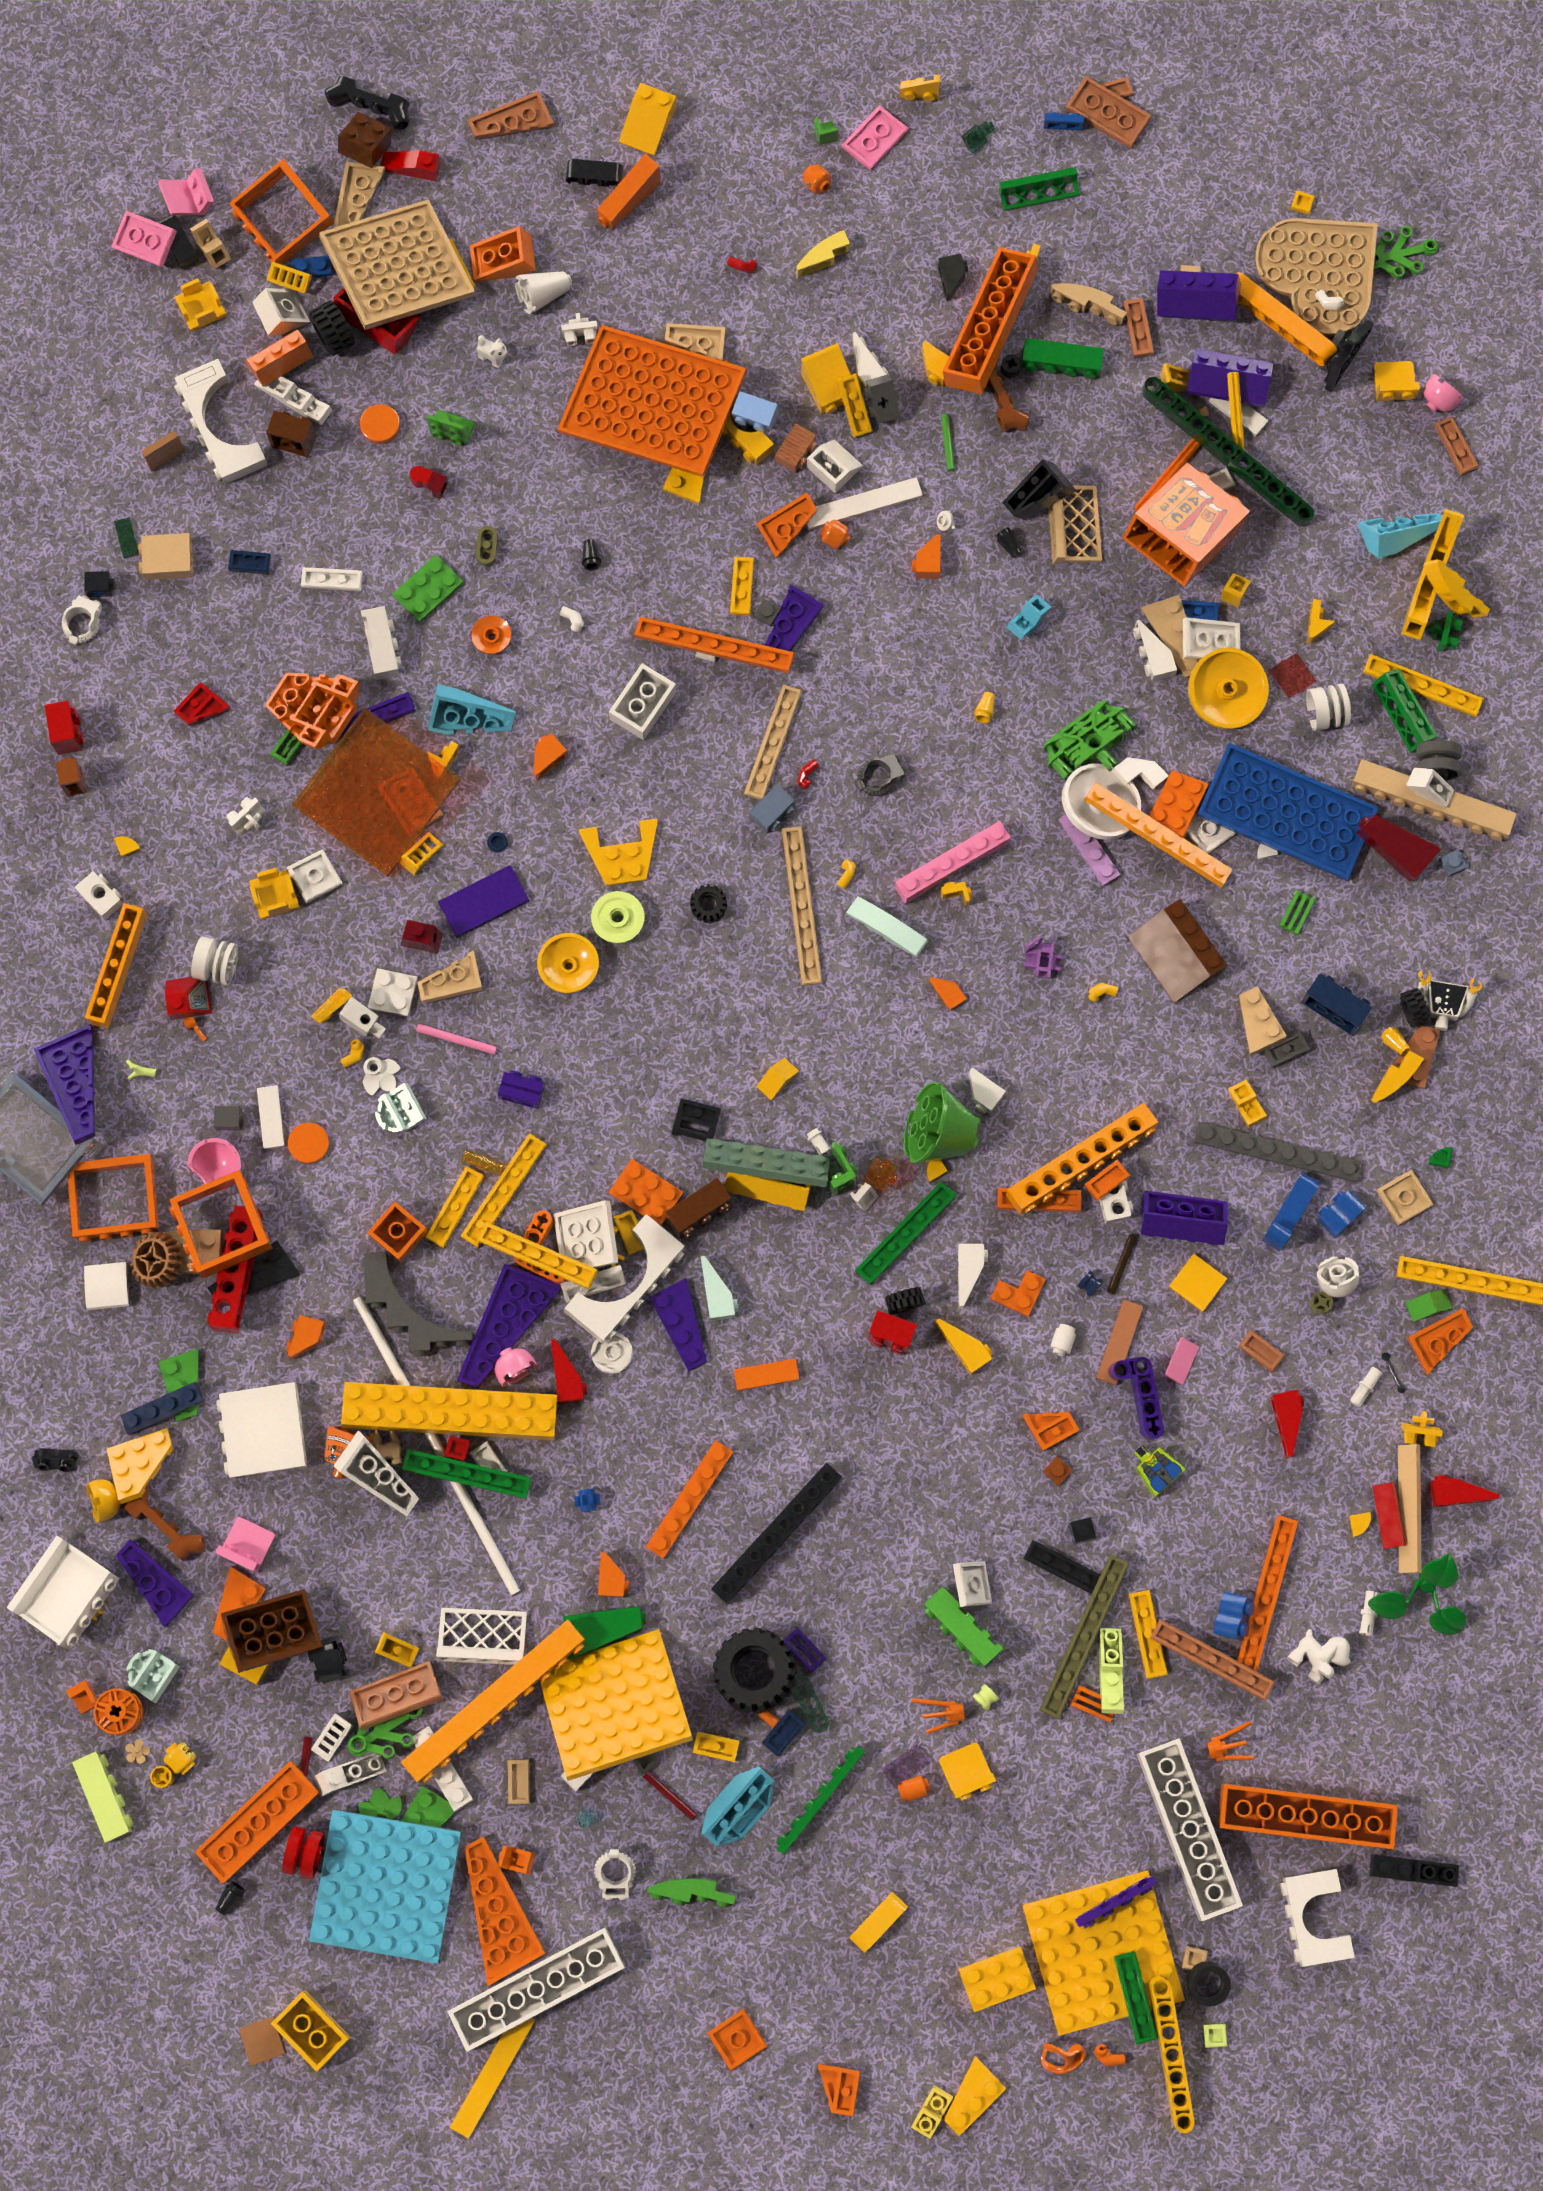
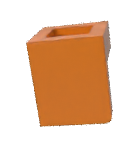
(83, 1696)

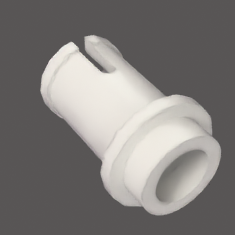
(818, 1141)

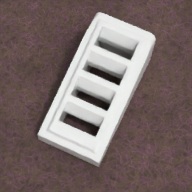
(330, 1726)

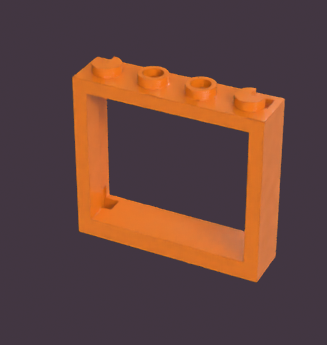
(259, 188)
(125, 1230)
(234, 1257)

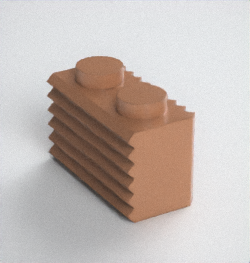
(795, 448)

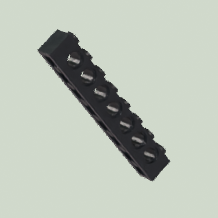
(776, 1533)

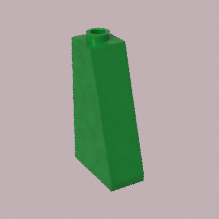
(606, 1627)

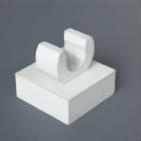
(865, 1196)

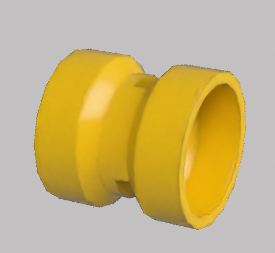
(159, 1778)

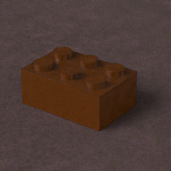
(699, 1209)

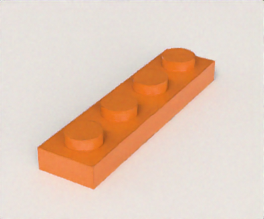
(1061, 1202)

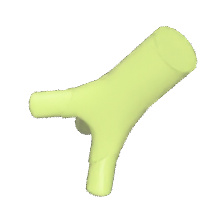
(138, 1070)

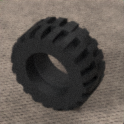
(734, 1650)

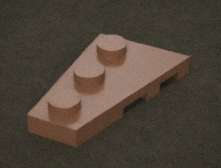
(1424, 1044)

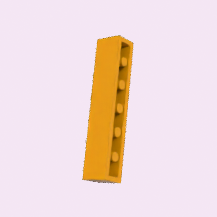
(116, 966)

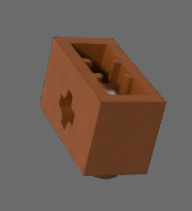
(71, 776)

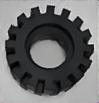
(699, 895)
(1414, 1007)
(905, 1300)

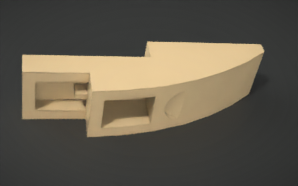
(1083, 297)

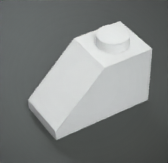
(1430, 786)
(984, 1092)

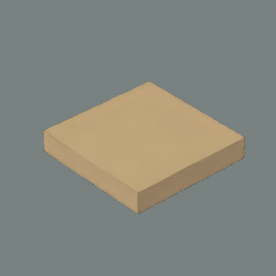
(1404, 1197)

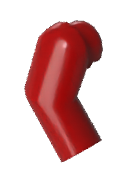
(738, 264)
(805, 771)

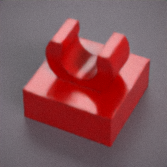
(457, 1448)

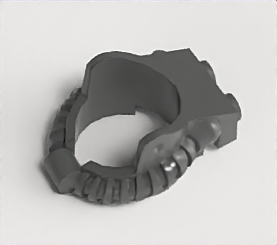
(890, 764)

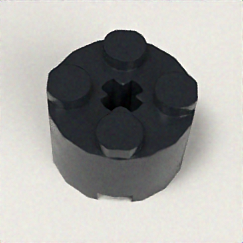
(329, 1661)

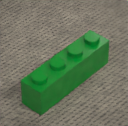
(1062, 357)

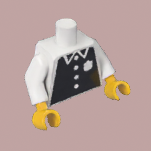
(1447, 1000)

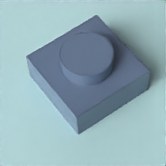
(1453, 863)

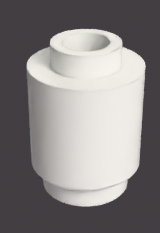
(1063, 1340)

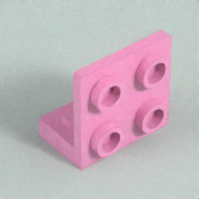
(188, 195)
(246, 1544)

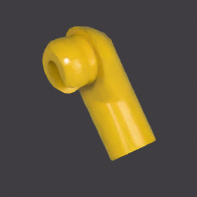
(1101, 989)

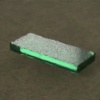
(126, 537)

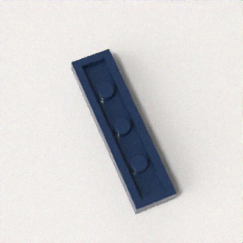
(162, 1408)

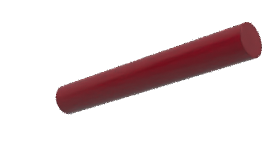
(305, 1758)
(666, 1792)

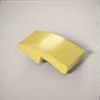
(932, 2112)

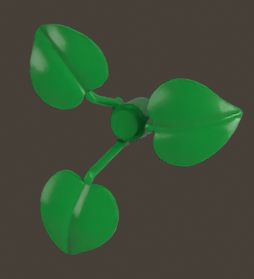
(1437, 1572)

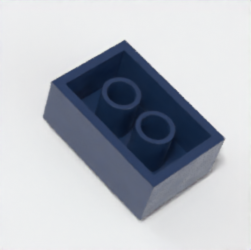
(1336, 1004)

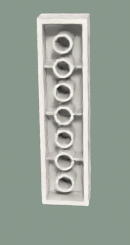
(1189, 1830)
(536, 1989)

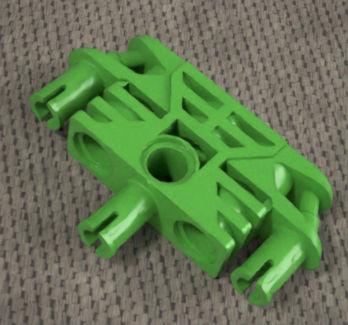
(1092, 728)

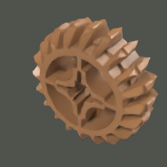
(156, 1273)

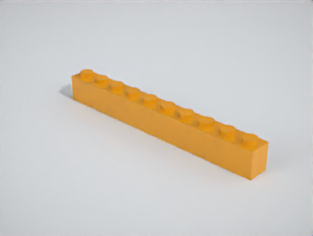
(493, 1701)

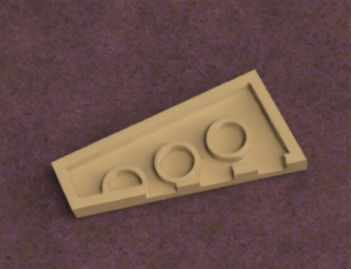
(356, 192)
(1167, 621)

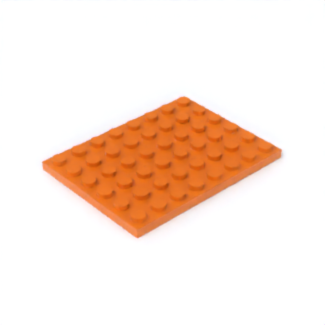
(652, 400)

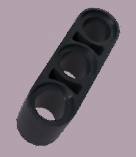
(594, 172)
(181, 245)

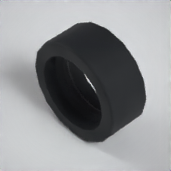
(1220, 1995)

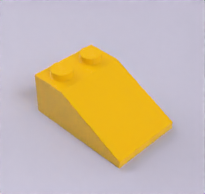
(648, 119)

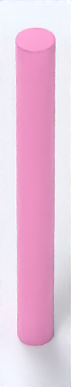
(456, 1039)

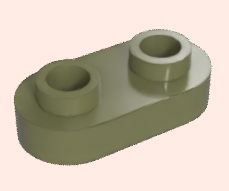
(486, 547)

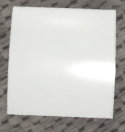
(106, 1286)

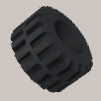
(331, 328)

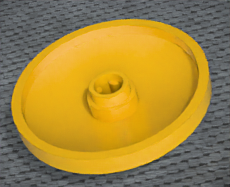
(1228, 688)

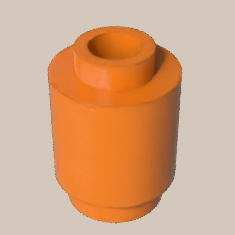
(914, 1788)

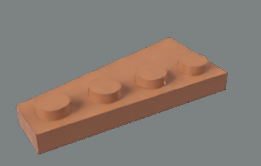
(514, 117)

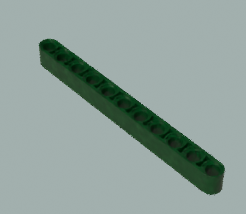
(1224, 442)

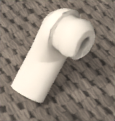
(575, 618)

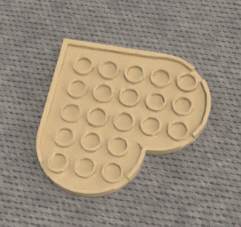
(1314, 254)

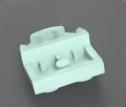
(399, 1110)
(150, 1673)

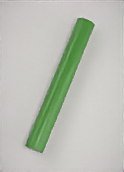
(948, 442)

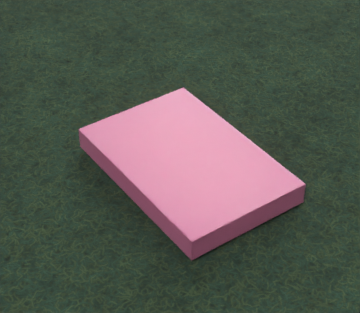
(875, 137)
(144, 239)

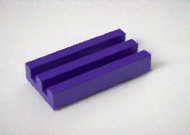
(804, 1650)

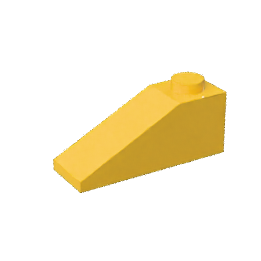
(967, 1348)

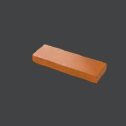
(766, 1374)

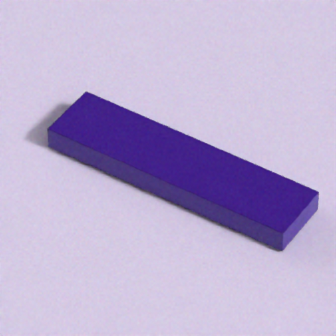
(388, 710)

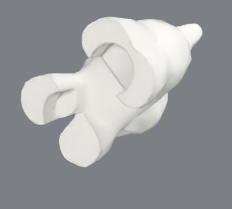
(1334, 1651)

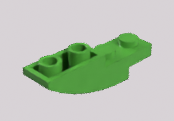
(682, 1890)

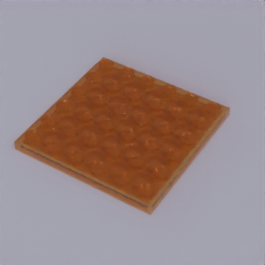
(376, 792)

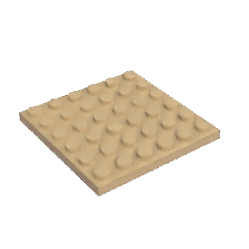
(396, 264)

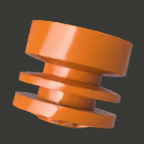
(130, 1716)

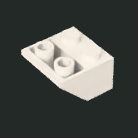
(833, 465)

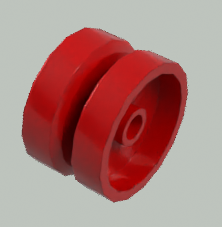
(303, 1852)

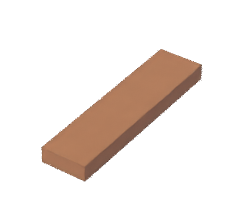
(1120, 1339)

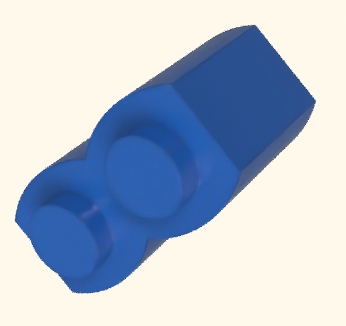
(1341, 1213)
(1233, 1616)

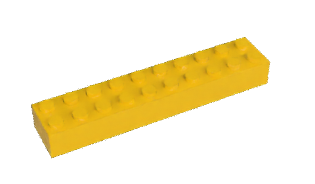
(449, 1411)

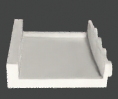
(262, 1430)
(63, 1593)

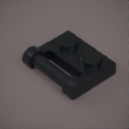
(697, 1114)

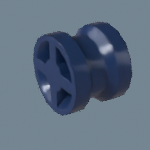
(1090, 1283)

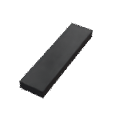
(1061, 1566)

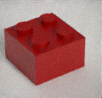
(63, 727)
(891, 1332)

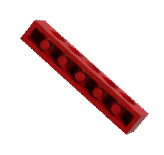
(230, 1321)

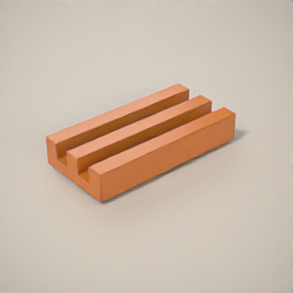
(1077, 1696)

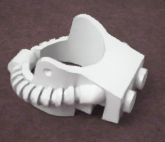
(85, 606)
(605, 1883)

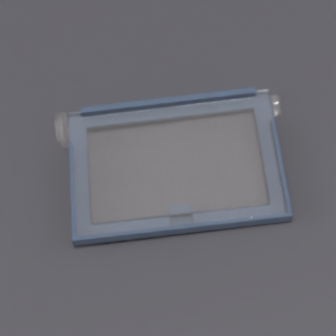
(35, 1139)

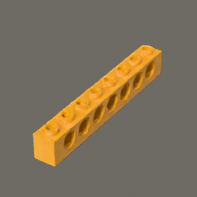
(1139, 1116)

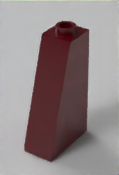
(1397, 846)

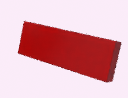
(1389, 1515)

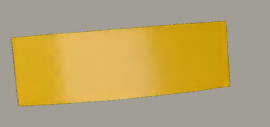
(1397, 1076)

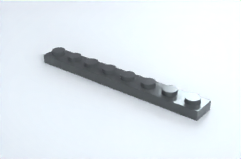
(1277, 1152)

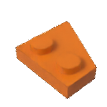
(841, 2088)

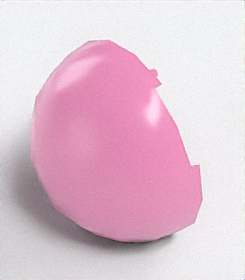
(214, 1159)

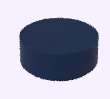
(497, 842)

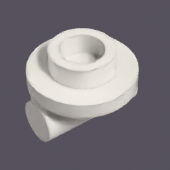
(945, 521)

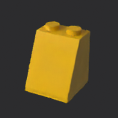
(821, 375)

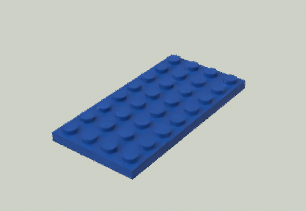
(1286, 811)

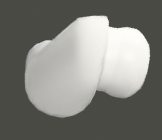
(1329, 303)

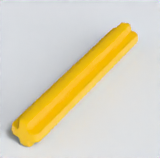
(1235, 408)

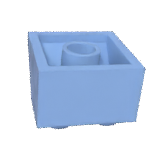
(755, 412)

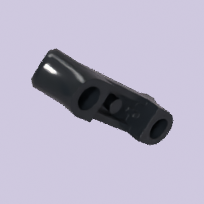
(346, 90)

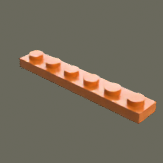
(689, 1499)

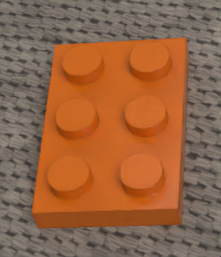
(1179, 802)
(645, 1192)

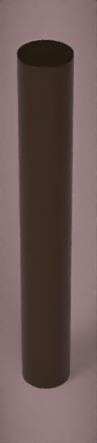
(1121, 1264)

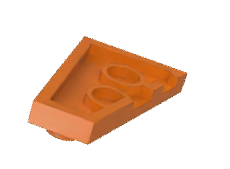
(238, 1592)

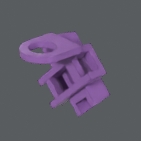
(1040, 961)

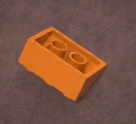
(279, 358)

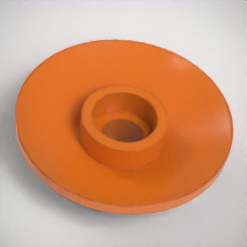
(487, 626)

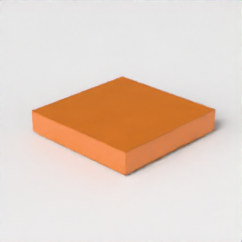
(737, 2039)

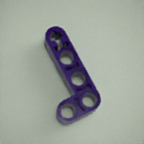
(1141, 1398)

